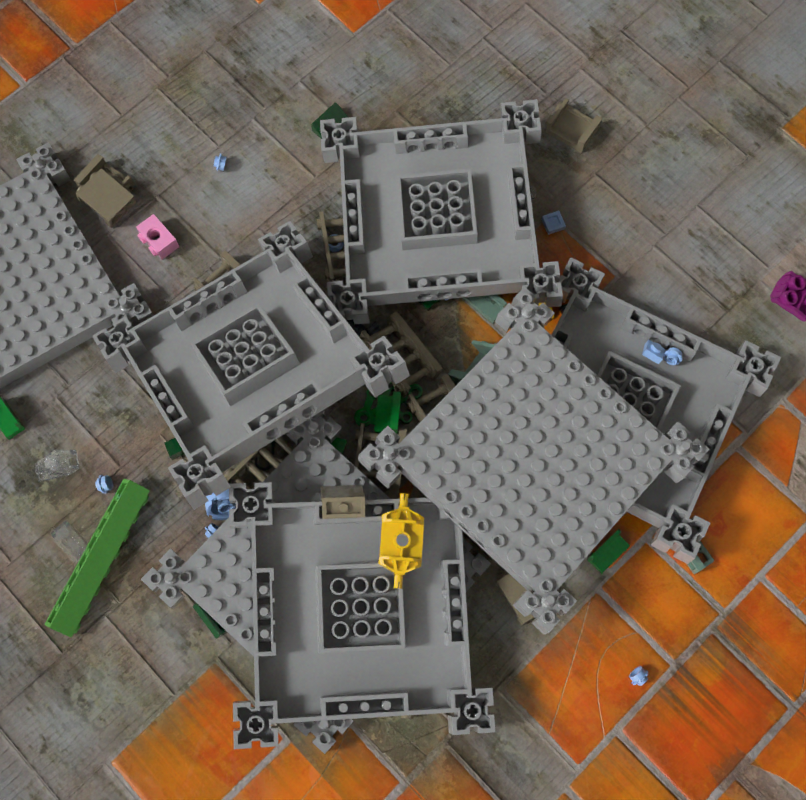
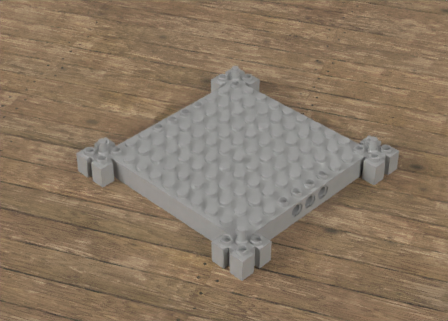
(437, 212)
(49, 275)
(247, 361)
(696, 393)
(533, 458)
(221, 569)
(336, 631)

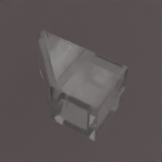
(57, 464)

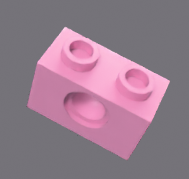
(152, 228)

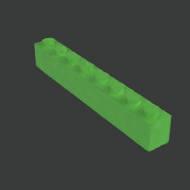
(97, 558)

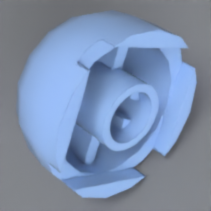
(219, 505)

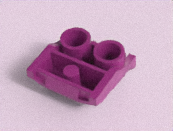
(791, 294)

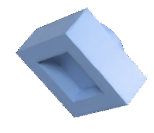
(553, 222)
(653, 351)

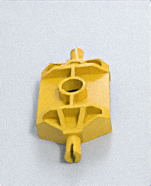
(396, 557)

